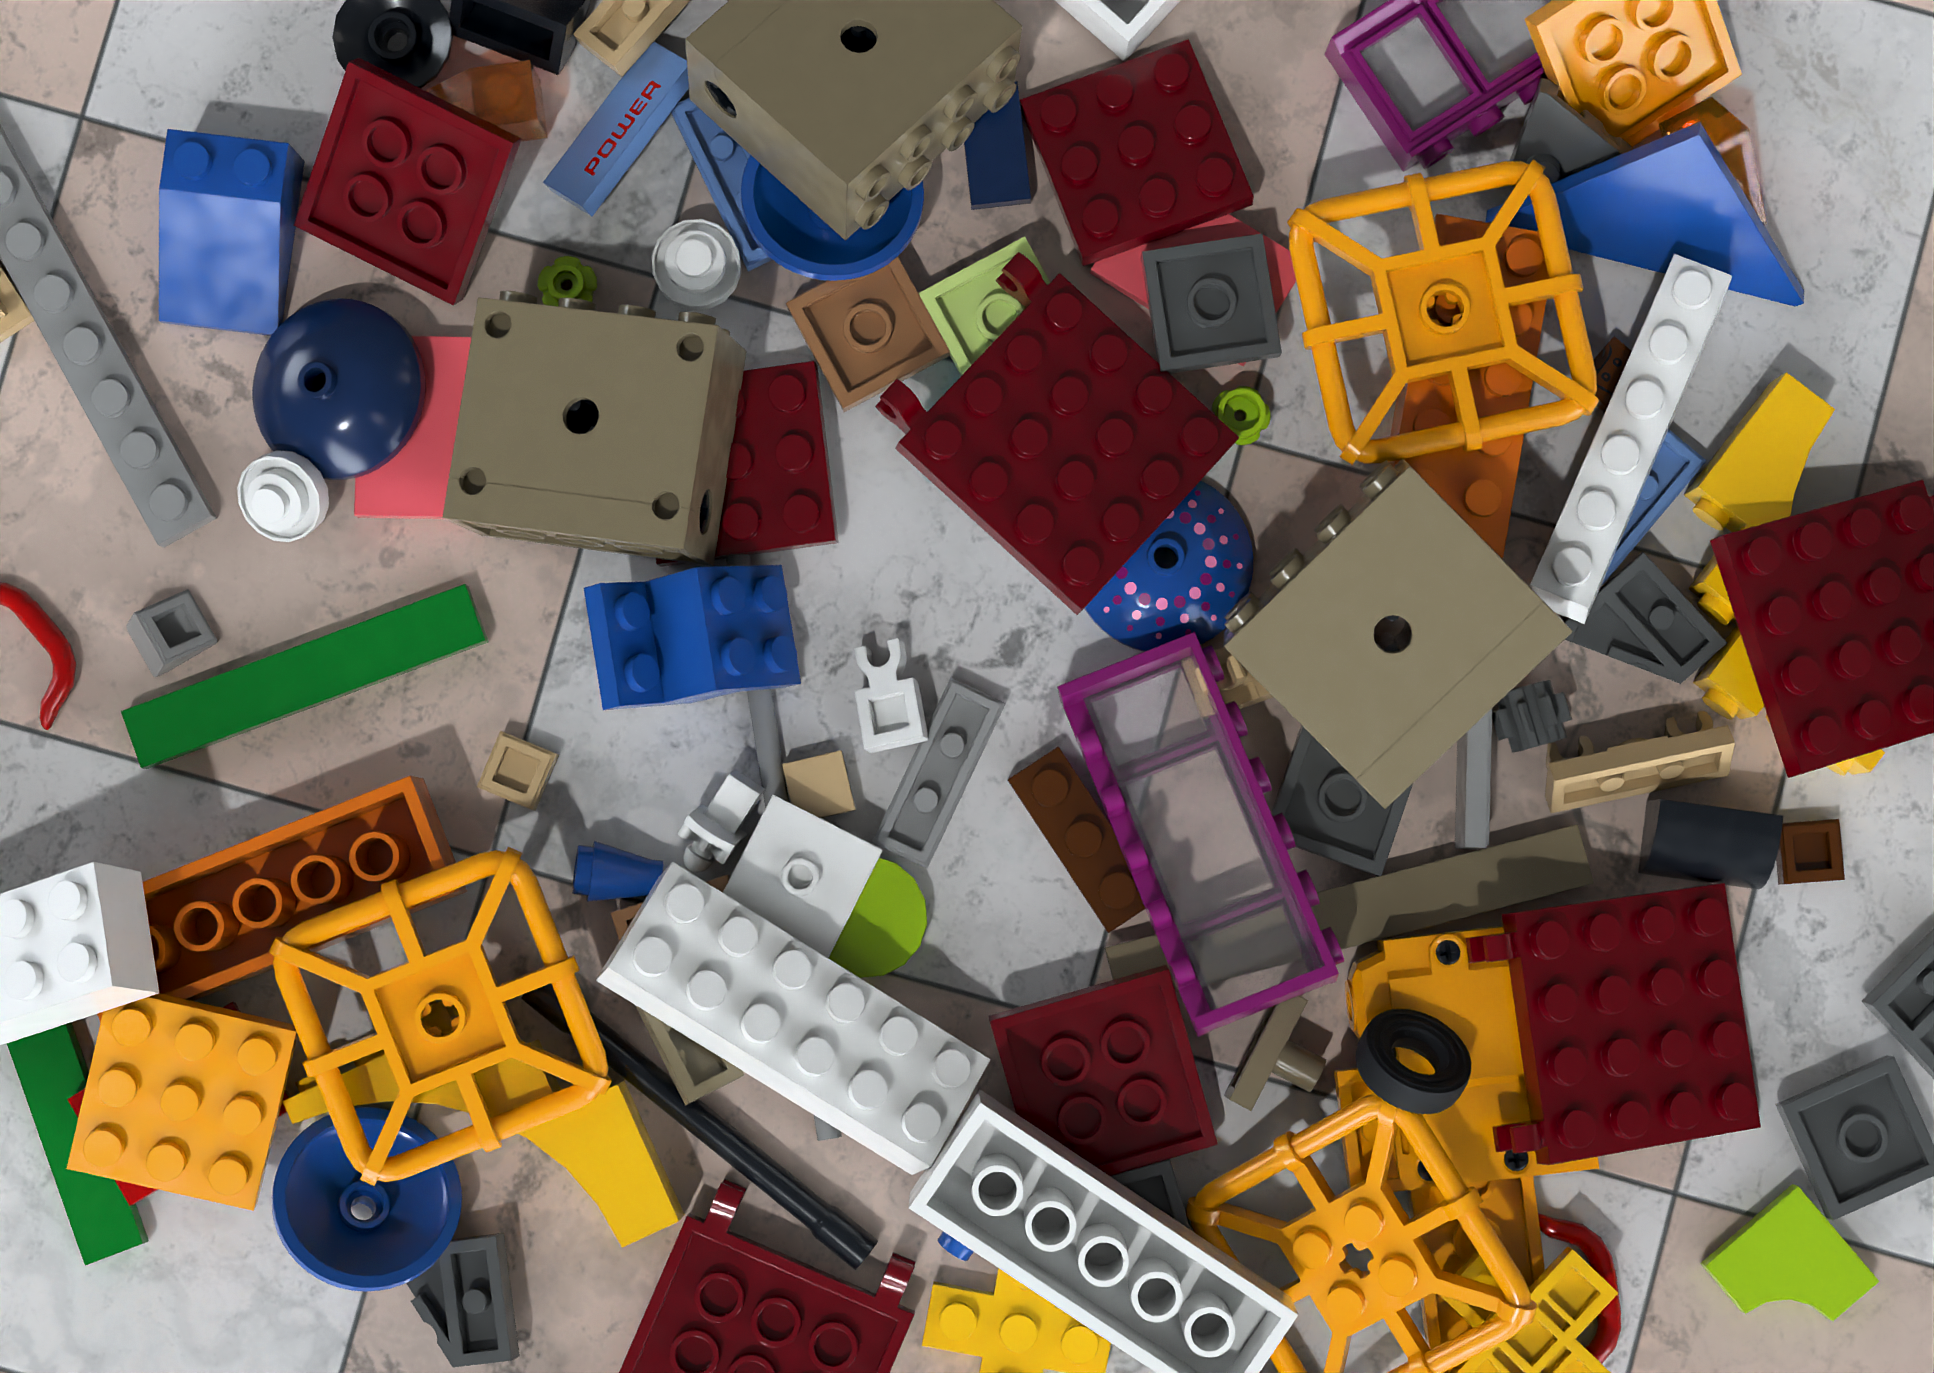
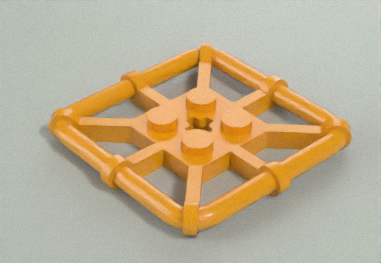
(1421, 347)
(421, 1054)
(1375, 1220)

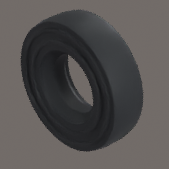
(1397, 1083)

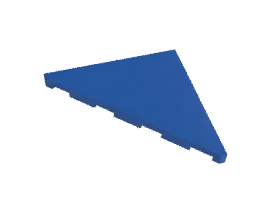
(1666, 203)

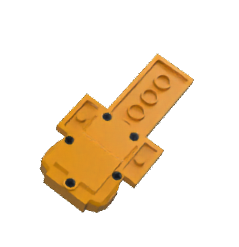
(1478, 1004)

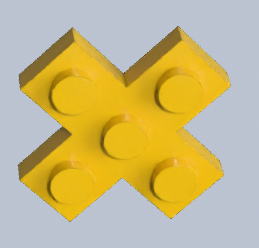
(1567, 1301)
(1011, 1330)

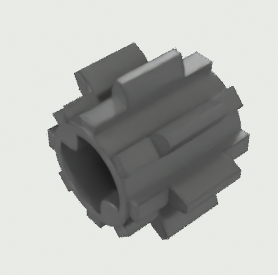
(1531, 716)

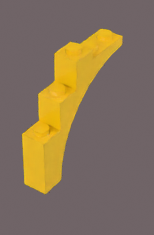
(1743, 487)
(598, 1144)

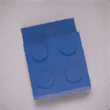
(692, 636)

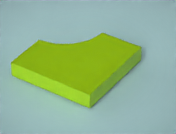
(1790, 1255)

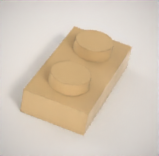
(625, 29)

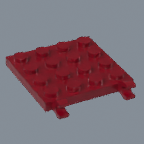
(1061, 438)
(1839, 623)
(1625, 1023)
(757, 1310)

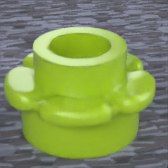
(563, 269)
(1251, 403)

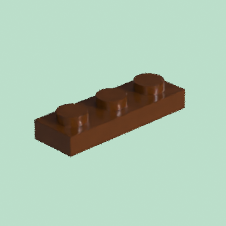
(1079, 837)

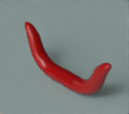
(53, 641)
(1602, 1262)

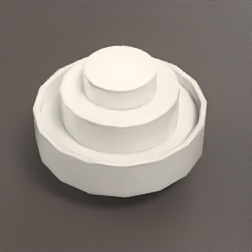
(696, 264)
(283, 496)

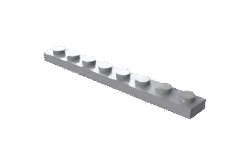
(95, 360)

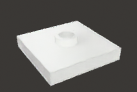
(802, 874)

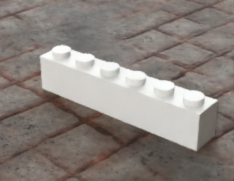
(1629, 437)

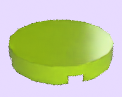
(883, 925)

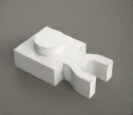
(890, 707)

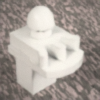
(718, 827)

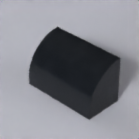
(522, 28)
(1709, 843)

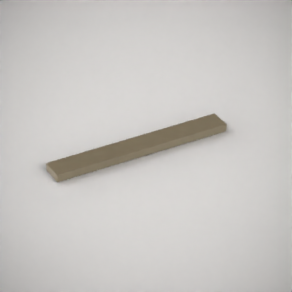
(1423, 894)

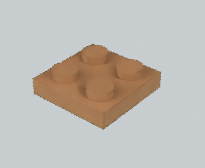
(868, 332)

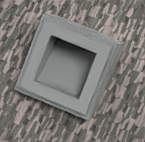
(170, 632)

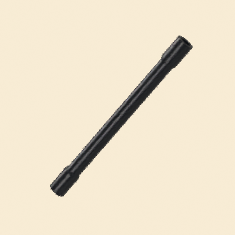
(825, 1221)

